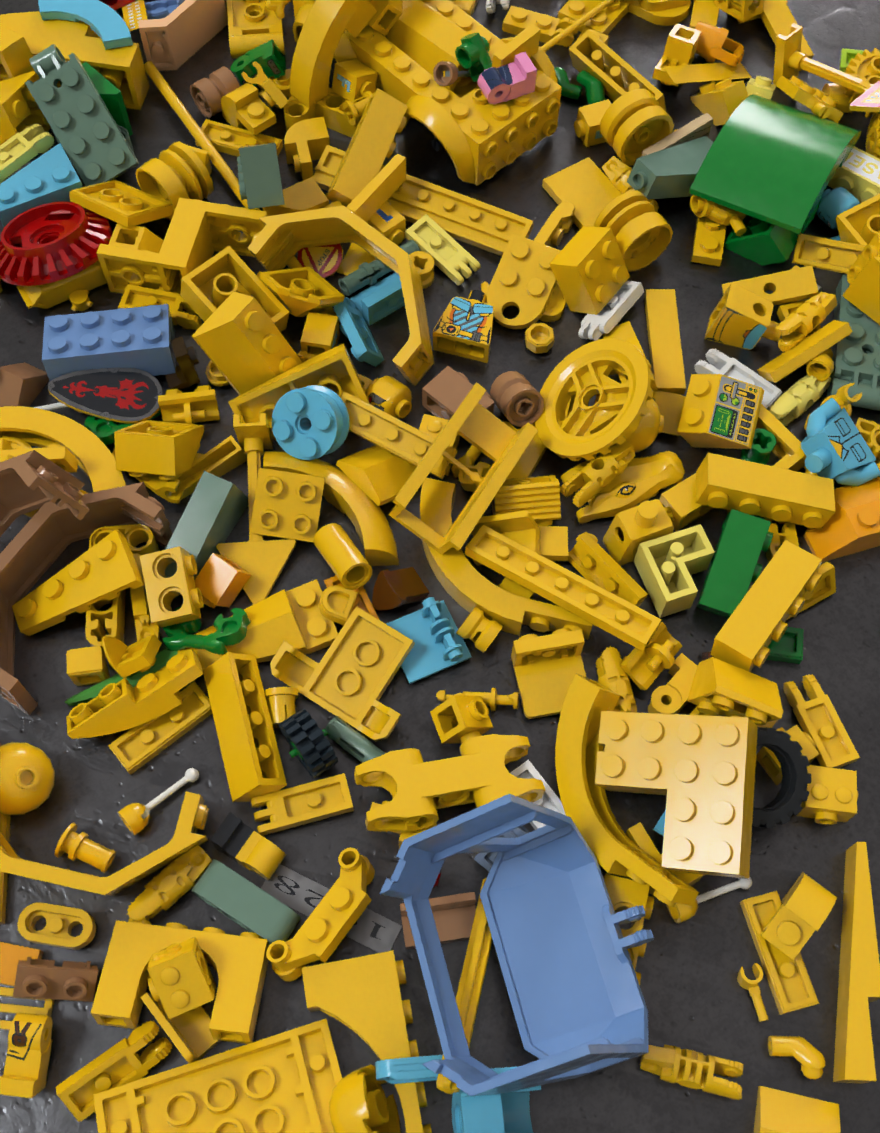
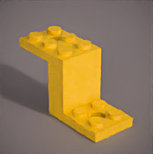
(191, 239)

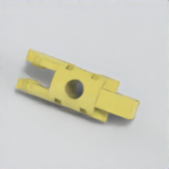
(798, 399)

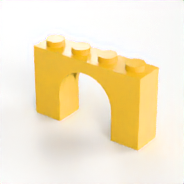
(237, 960)

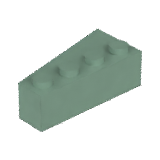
(260, 176)

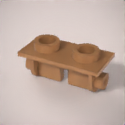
(45, 981)

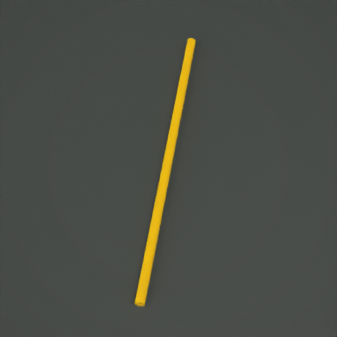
(205, 144)

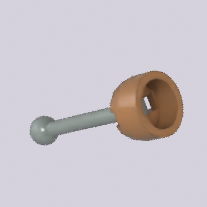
(451, 73)

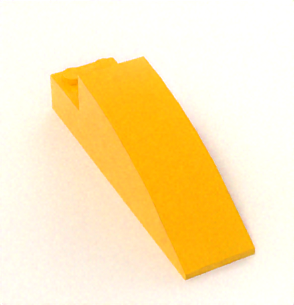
(118, 65)

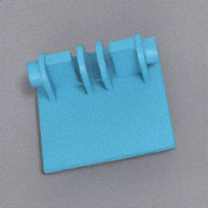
(434, 638)

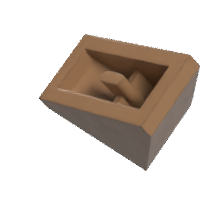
(20, 384)

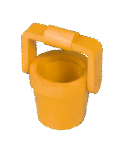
(712, 42)

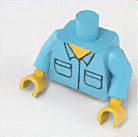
(835, 445)

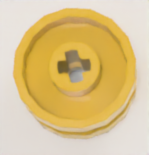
(634, 124)

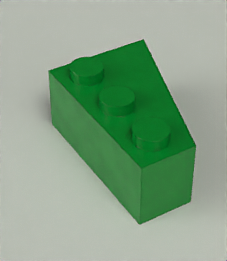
(734, 563)

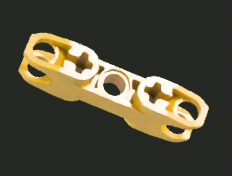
(426, 786)

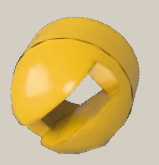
(820, 367)

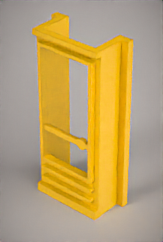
(491, 438)

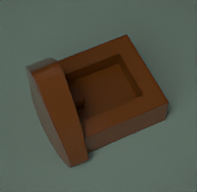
(398, 588)

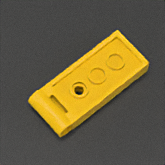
(251, 26)

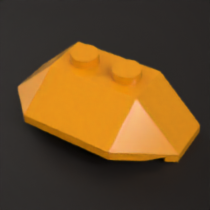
(852, 526)

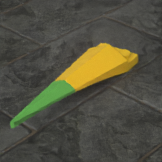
(281, 617)

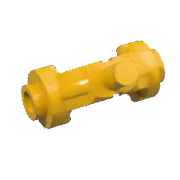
(718, 214)

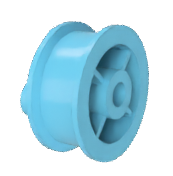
(310, 422)

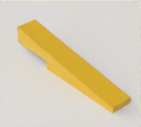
(857, 973)

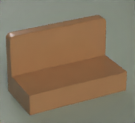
(451, 915)

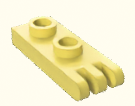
(446, 252)

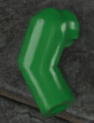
(593, 87)
(568, 90)

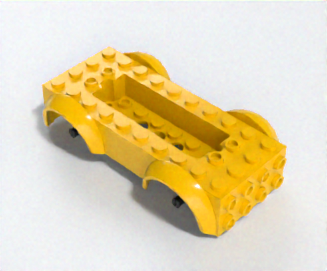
(473, 131)

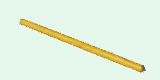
(576, 25)

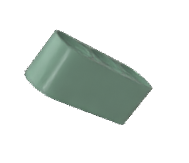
(245, 903)

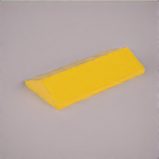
(426, 36)

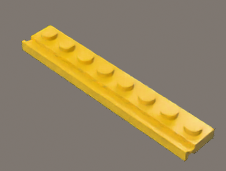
(455, 213)

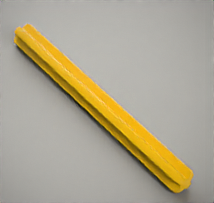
(471, 982)

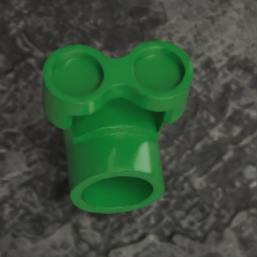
(474, 54)

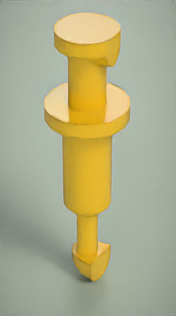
(489, 698)

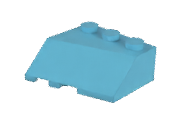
(38, 183)

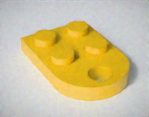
(522, 281)

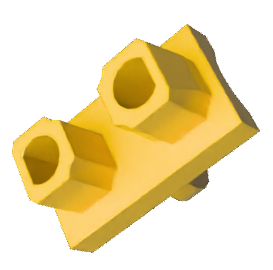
(189, 406)
(646, 665)

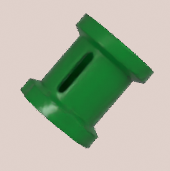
(761, 447)

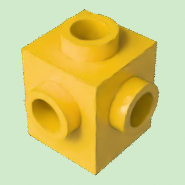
(461, 718)

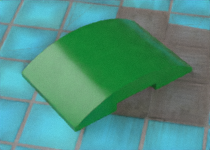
(773, 162)

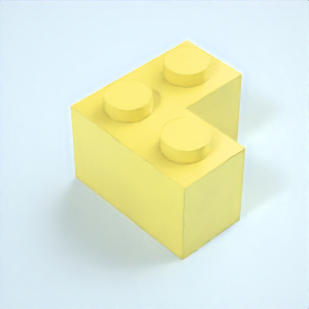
(668, 566)

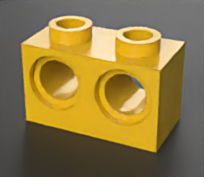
(163, 590)

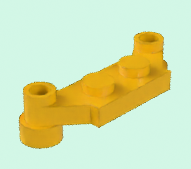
(328, 921)

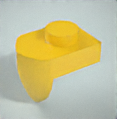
(132, 658)

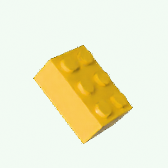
(220, 276)

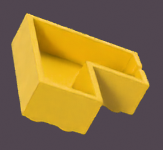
(703, 770)

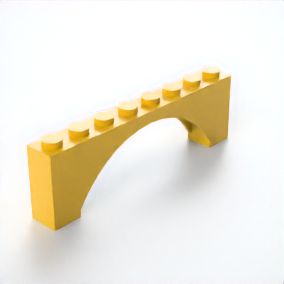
(368, 1000)

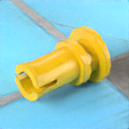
(82, 848)

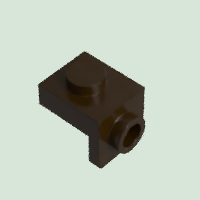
(186, 372)

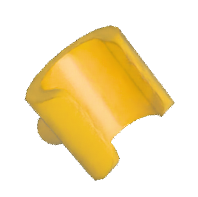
(754, 990)

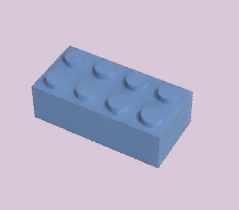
(110, 340)

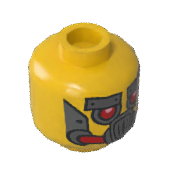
(390, 396)

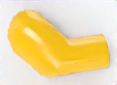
(803, 1051)

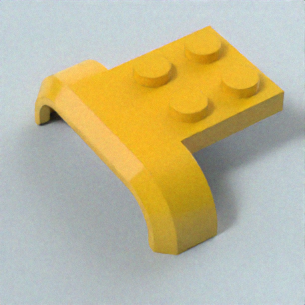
(350, 673)

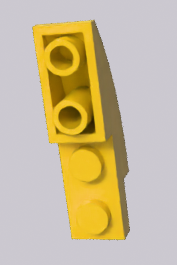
(125, 706)

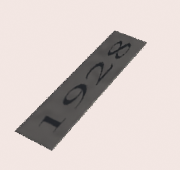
(304, 896)

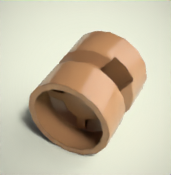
(208, 92)
(517, 398)

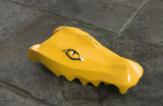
(634, 485)

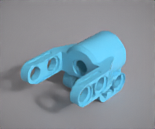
(470, 1114)

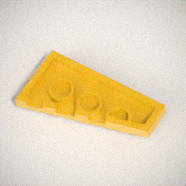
(86, 580)

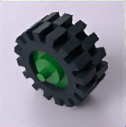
(308, 743)

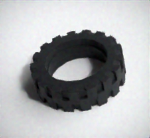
(793, 779)

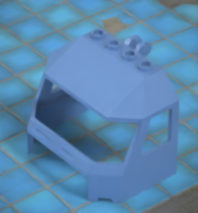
(552, 939)

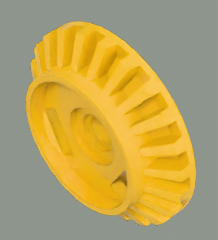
(583, 431)

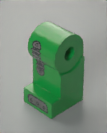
(266, 55)

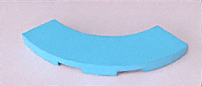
(98, 15)

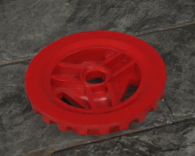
(51, 243)

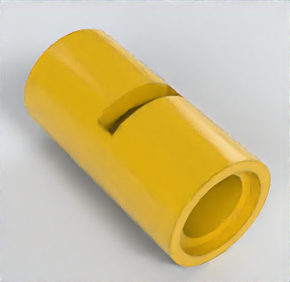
(342, 556)

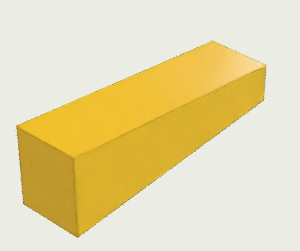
(217, 461)

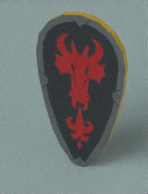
(109, 393)

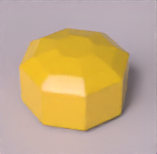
(539, 338)

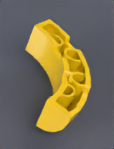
(349, 499)

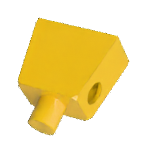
(636, 526)

